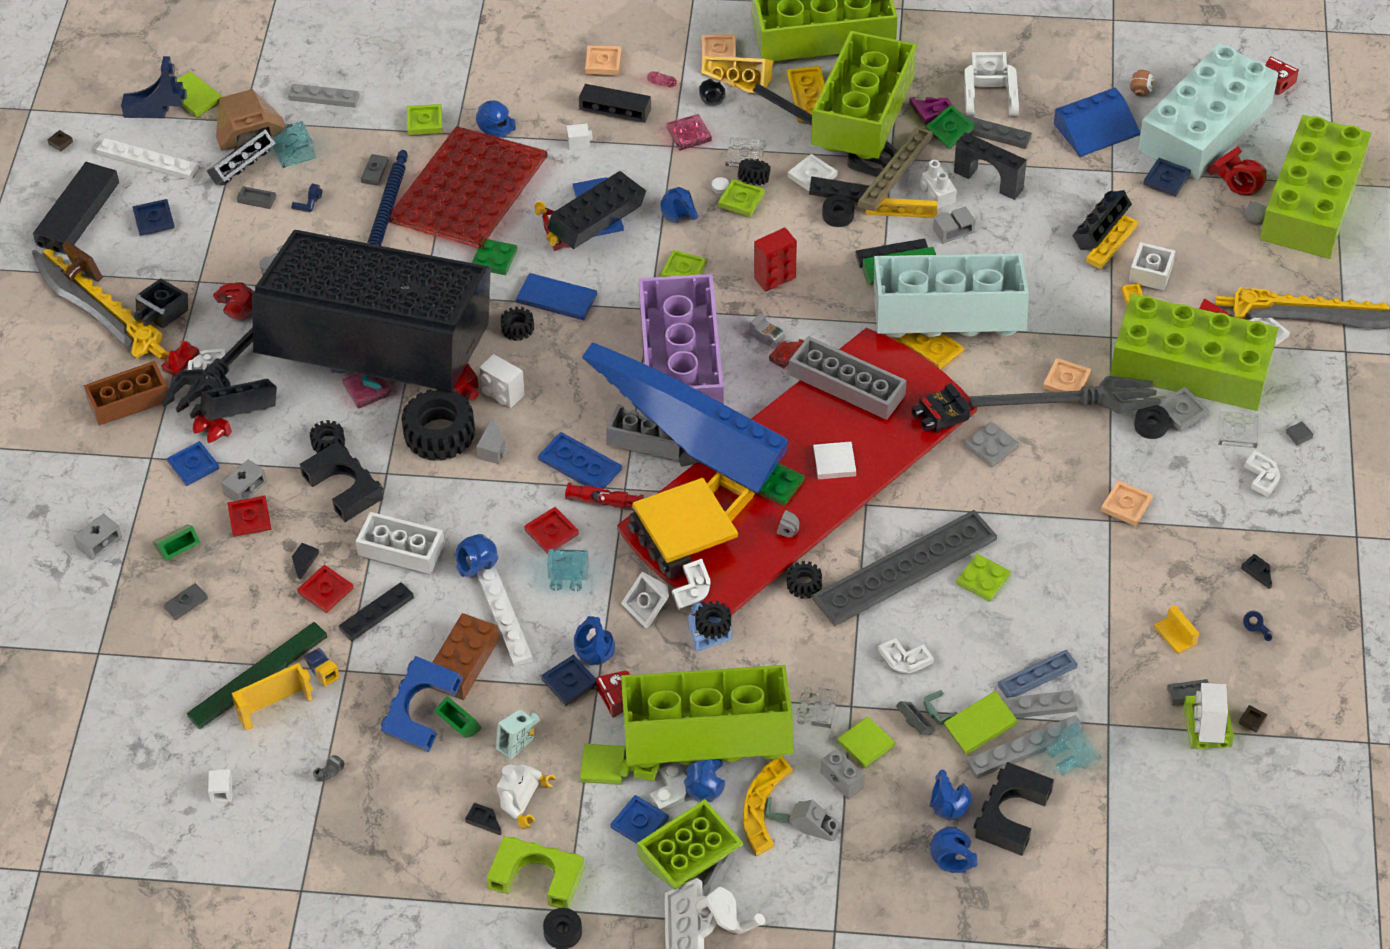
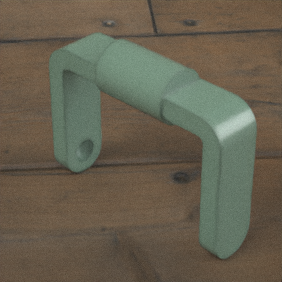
(931, 710)
(776, 816)

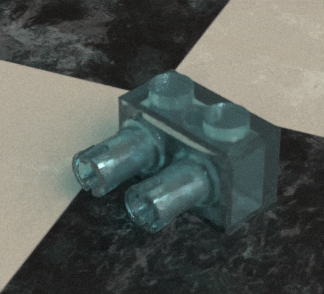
(567, 565)
(1080, 745)

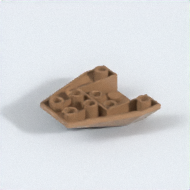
(243, 114)

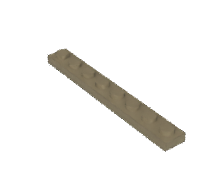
(895, 169)

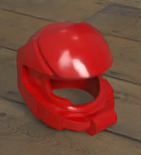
(1246, 170)
(239, 304)

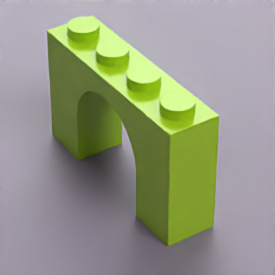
(516, 854)

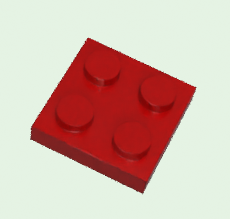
(249, 516)
(551, 530)
(325, 588)

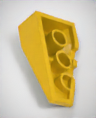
(738, 72)

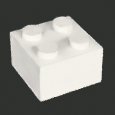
(1152, 266)
(502, 381)
(1211, 712)

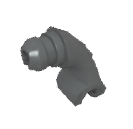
(334, 765)

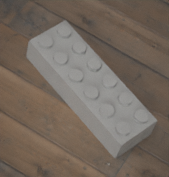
(847, 377)

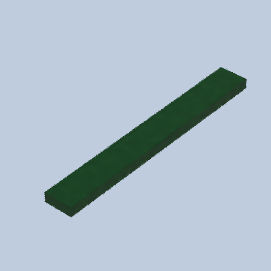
(269, 665)

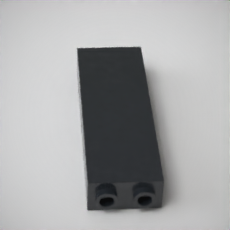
(76, 207)

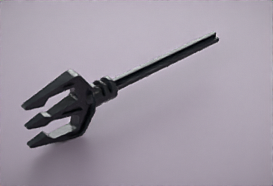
(853, 160)
(205, 379)

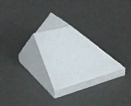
(646, 598)

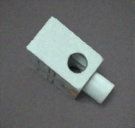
(515, 732)

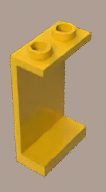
(270, 691)

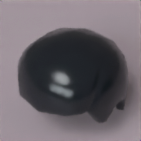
(712, 92)

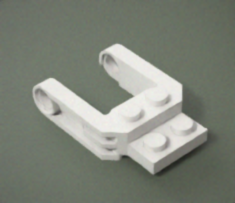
(990, 70)

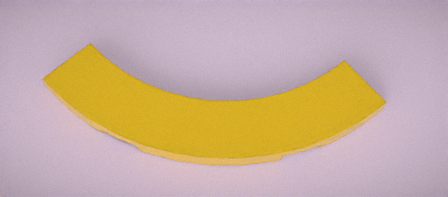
(756, 801)

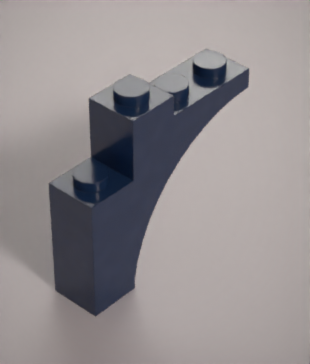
(157, 98)

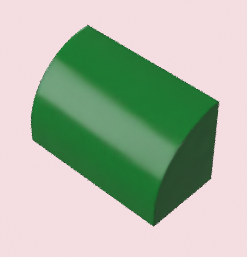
(177, 542)
(457, 718)

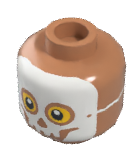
(1141, 83)

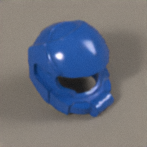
(491, 114)
(677, 204)
(481, 553)
(599, 647)
(702, 780)
(947, 801)
(947, 845)

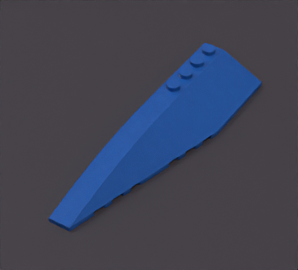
(694, 421)

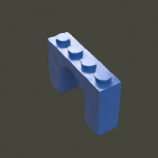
(420, 675)

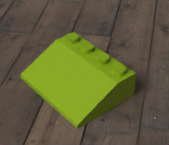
(688, 845)

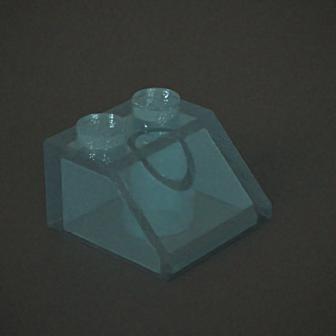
(294, 145)

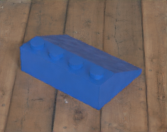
(1096, 122)

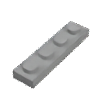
(323, 95)
(1042, 704)

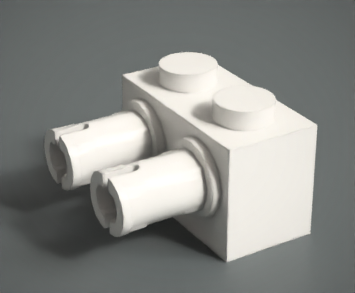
(938, 185)

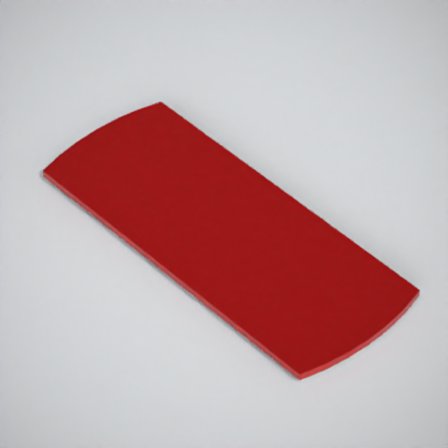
(809, 418)

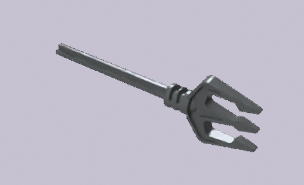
(1110, 393)

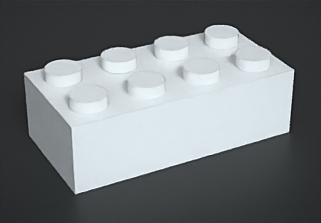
(400, 542)

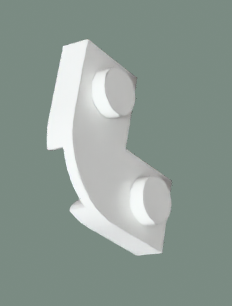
(205, 358)
(1267, 473)
(696, 589)
(905, 661)
(674, 791)

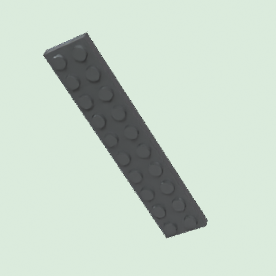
(904, 567)

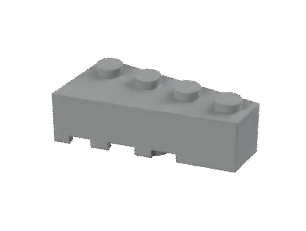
(639, 434)

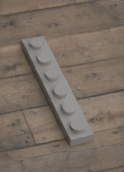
(1017, 749)

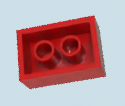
(775, 259)

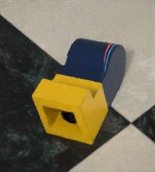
(322, 666)

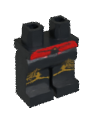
(942, 409)

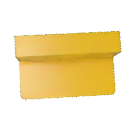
(1177, 630)

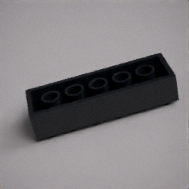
(596, 209)

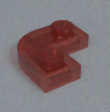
(784, 352)

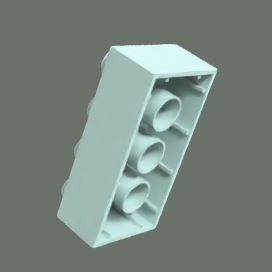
(1208, 110)
(950, 294)

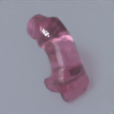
(661, 79)

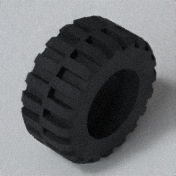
(440, 442)

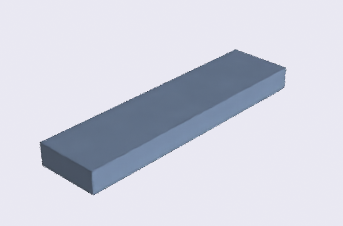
(1037, 674)

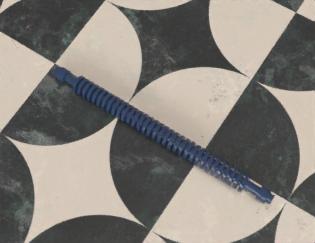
(388, 199)

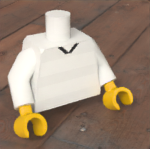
(517, 789)

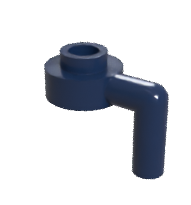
(314, 194)
(1258, 625)

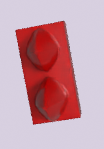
(1220, 166)
(179, 359)
(216, 427)

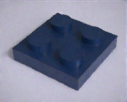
(1167, 177)
(153, 217)
(569, 680)

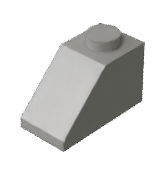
(492, 444)

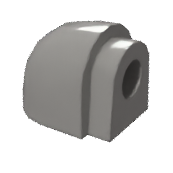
(1255, 212)
(788, 525)

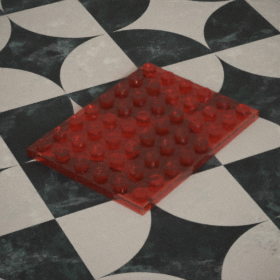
(467, 186)

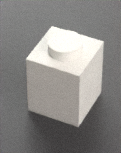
(579, 136)
(220, 785)

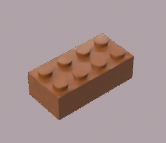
(126, 392)
(467, 650)

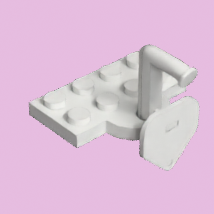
(694, 916)

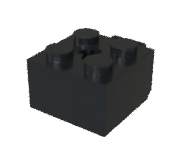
(160, 304)

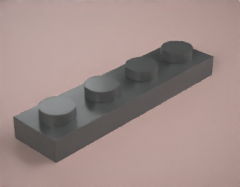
(1000, 133)

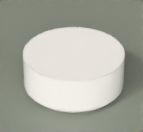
(719, 185)

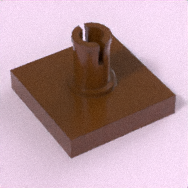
(80, 262)

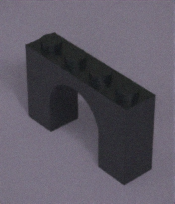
(1009, 165)
(335, 461)
(1012, 783)

